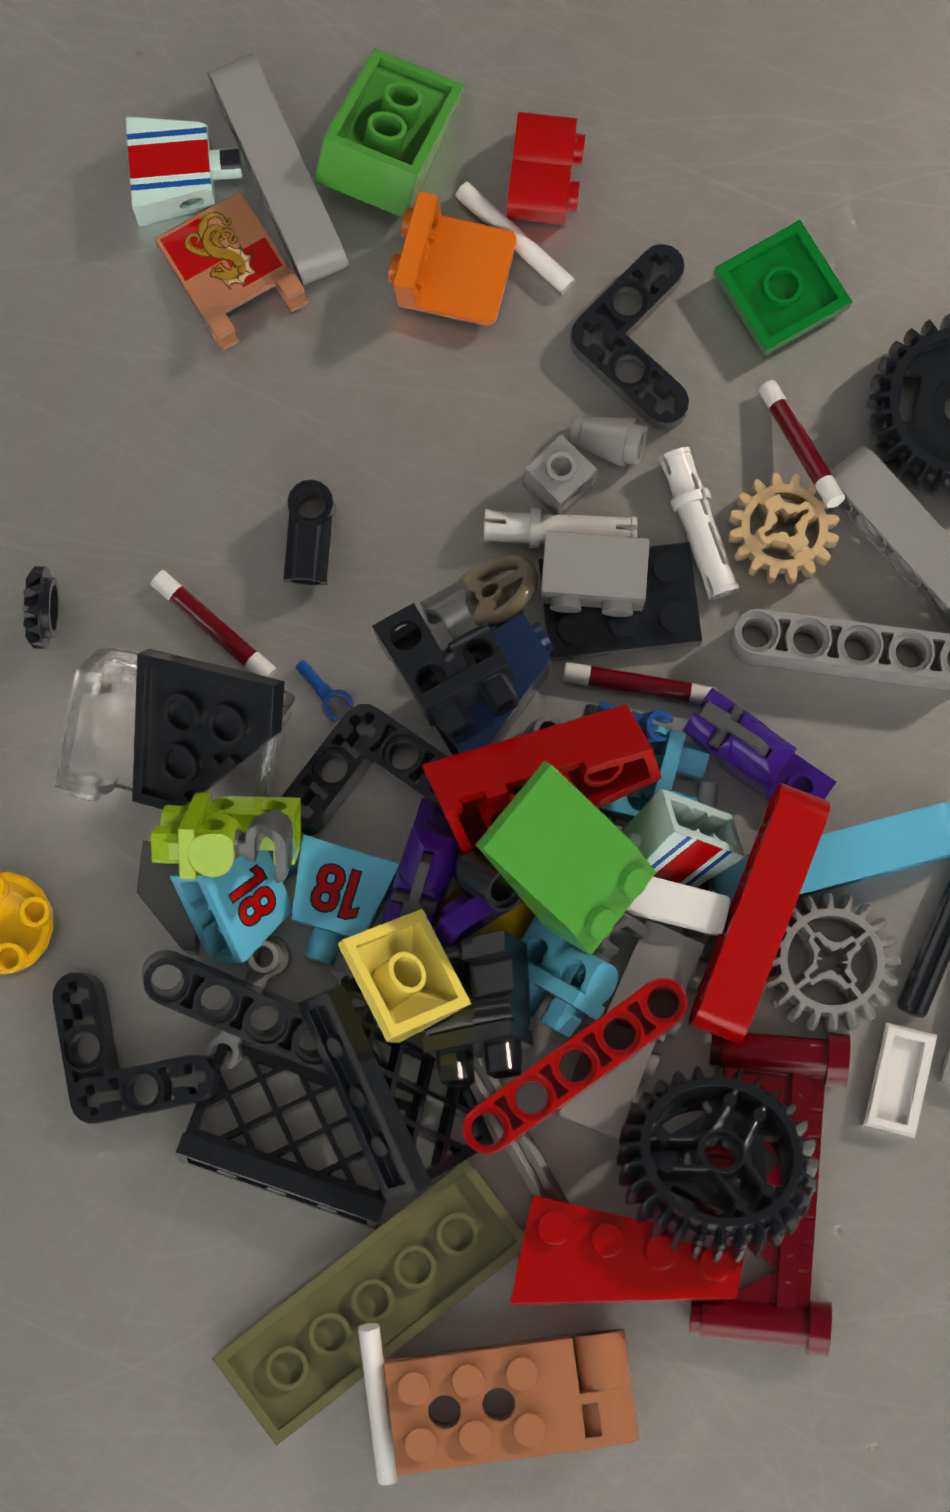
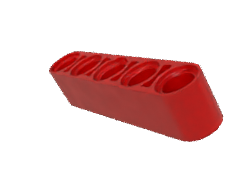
(759, 913)
(588, 1042)

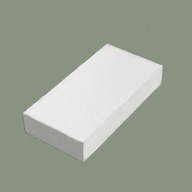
(899, 1080)

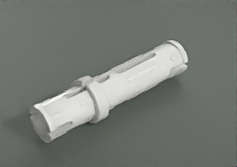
(695, 512)
(532, 526)

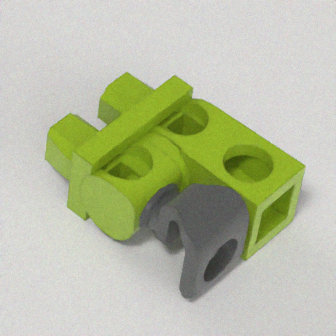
(216, 832)

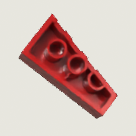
(597, 753)
(606, 1257)

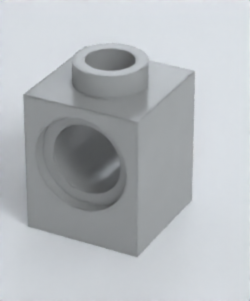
(560, 476)

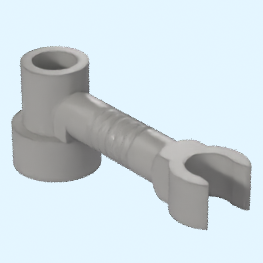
(257, 975)

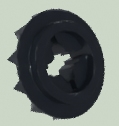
(41, 607)

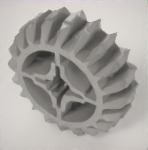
(844, 981)

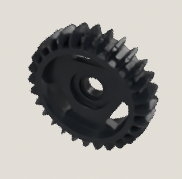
(925, 443)
(740, 1121)

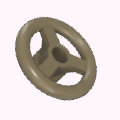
(503, 598)

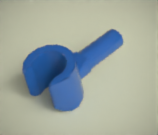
(322, 689)
(644, 720)

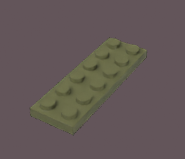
(394, 1277)

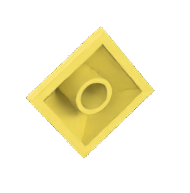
(404, 975)

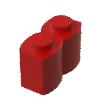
(543, 167)

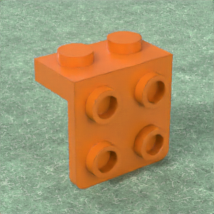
(451, 264)

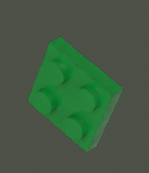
(782, 287)

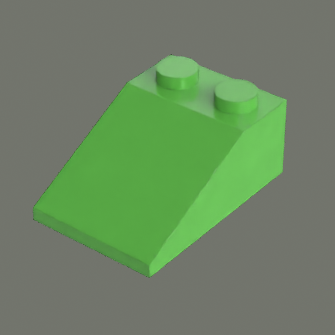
(387, 132)
(566, 859)

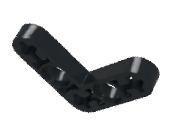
(619, 327)
(372, 750)
(104, 1071)

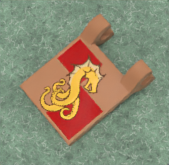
(226, 261)

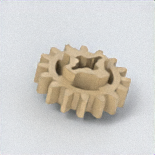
(793, 547)

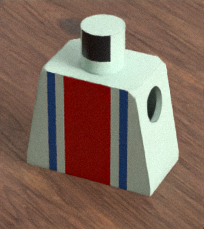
(174, 168)
(685, 839)

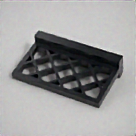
(369, 1095)
(268, 1170)

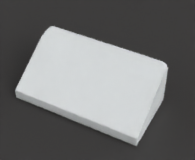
(682, 906)

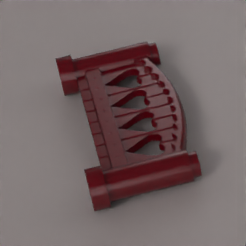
(779, 1305)

